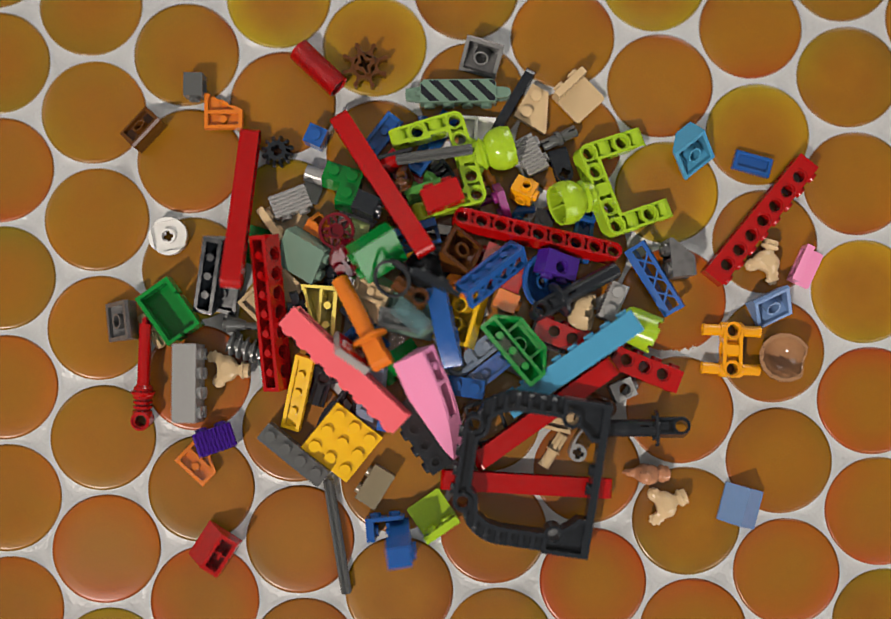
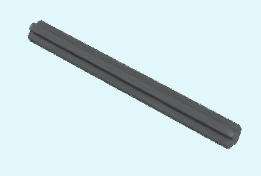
(337, 536)

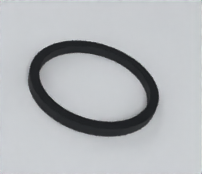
(403, 268)

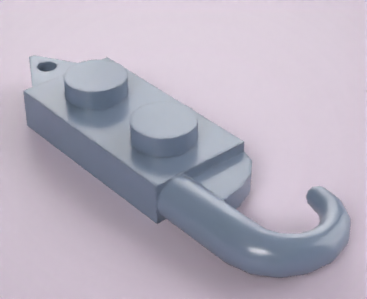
(473, 358)

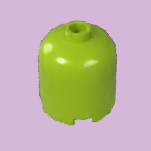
(650, 332)

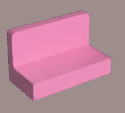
(805, 266)

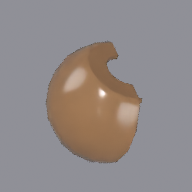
(783, 357)

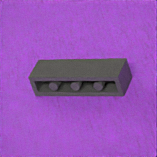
(293, 454)

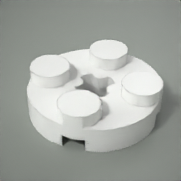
(160, 229)

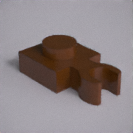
(404, 177)

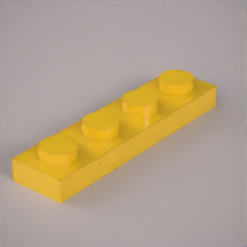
(298, 392)

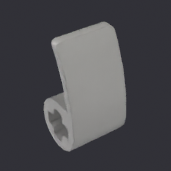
(313, 182)
(573, 445)

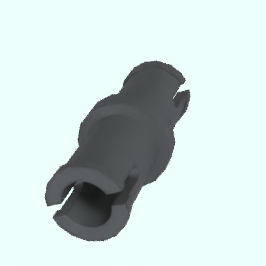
(558, 138)

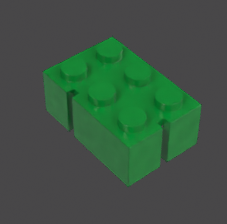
(169, 311)

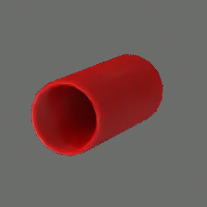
(318, 68)

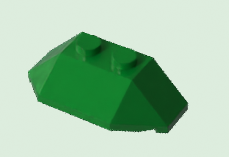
(518, 346)

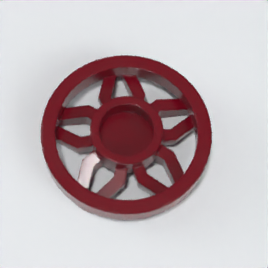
(336, 229)

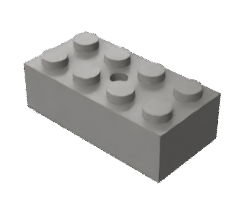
(188, 383)

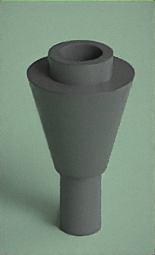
(235, 324)

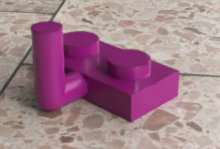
(499, 197)

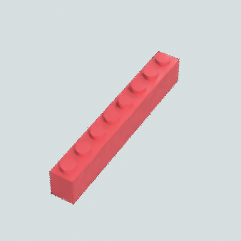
(364, 388)

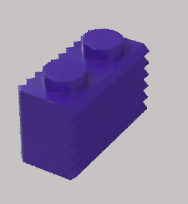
(214, 439)

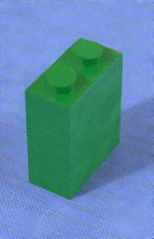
(374, 248)

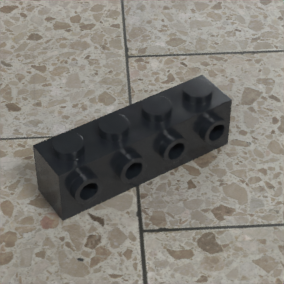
(423, 442)

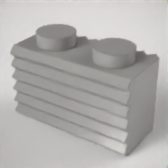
(530, 155)
(291, 202)
(612, 301)

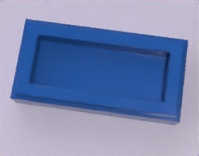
(752, 164)

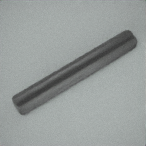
(434, 154)

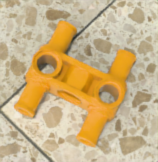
(730, 349)

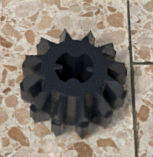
(280, 144)

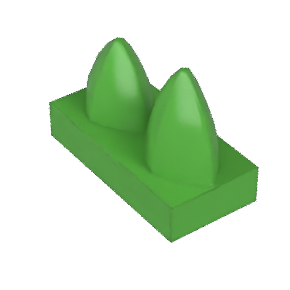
(413, 194)

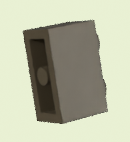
(375, 485)

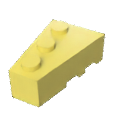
(324, 306)

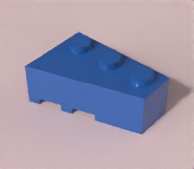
(399, 545)

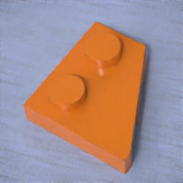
(221, 115)
(200, 469)

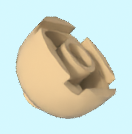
(582, 312)

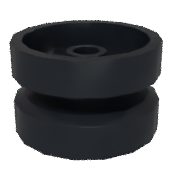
(431, 262)

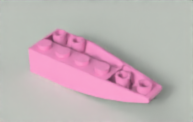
(431, 395)

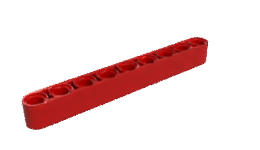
(382, 184)
(240, 209)
(546, 234)
(531, 423)
(529, 483)

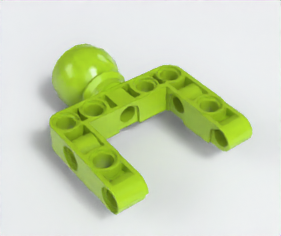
(494, 150)
(571, 199)

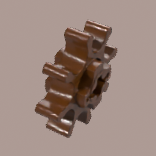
(370, 61)

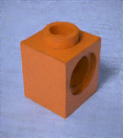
(507, 301)

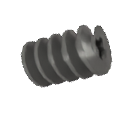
(243, 348)

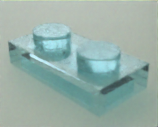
(410, 316)

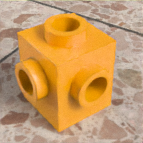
(524, 191)

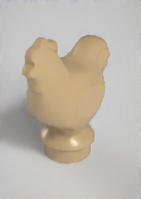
(766, 261)
(227, 368)
(665, 503)

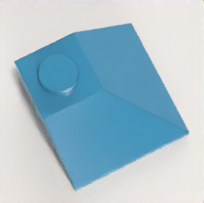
(691, 149)

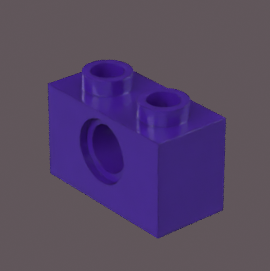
(556, 266)

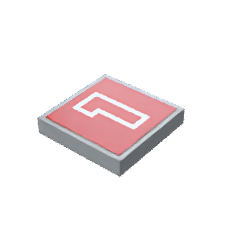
(355, 357)

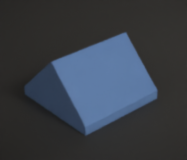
(770, 306)
(739, 505)

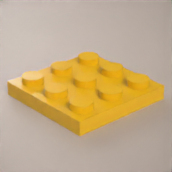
(341, 441)

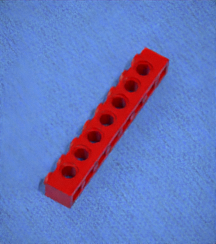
(806, 171)
(270, 311)
(672, 373)

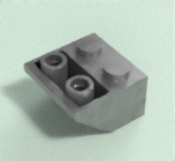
(677, 260)

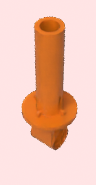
(369, 337)

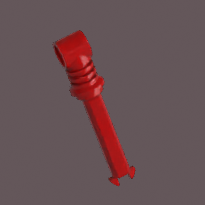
(143, 390)

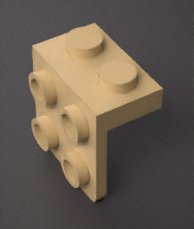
(577, 95)

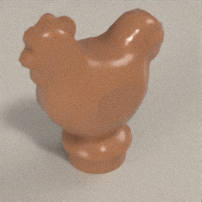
(649, 473)

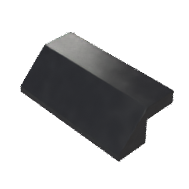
(208, 293)

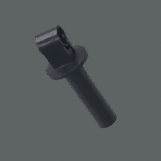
(559, 298)
(656, 427)

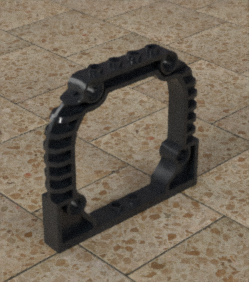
(575, 534)

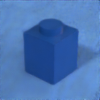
(316, 137)

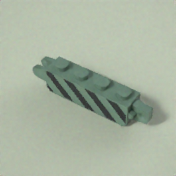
(457, 92)

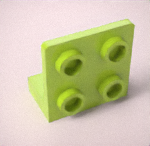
(433, 515)

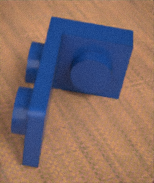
(372, 530)

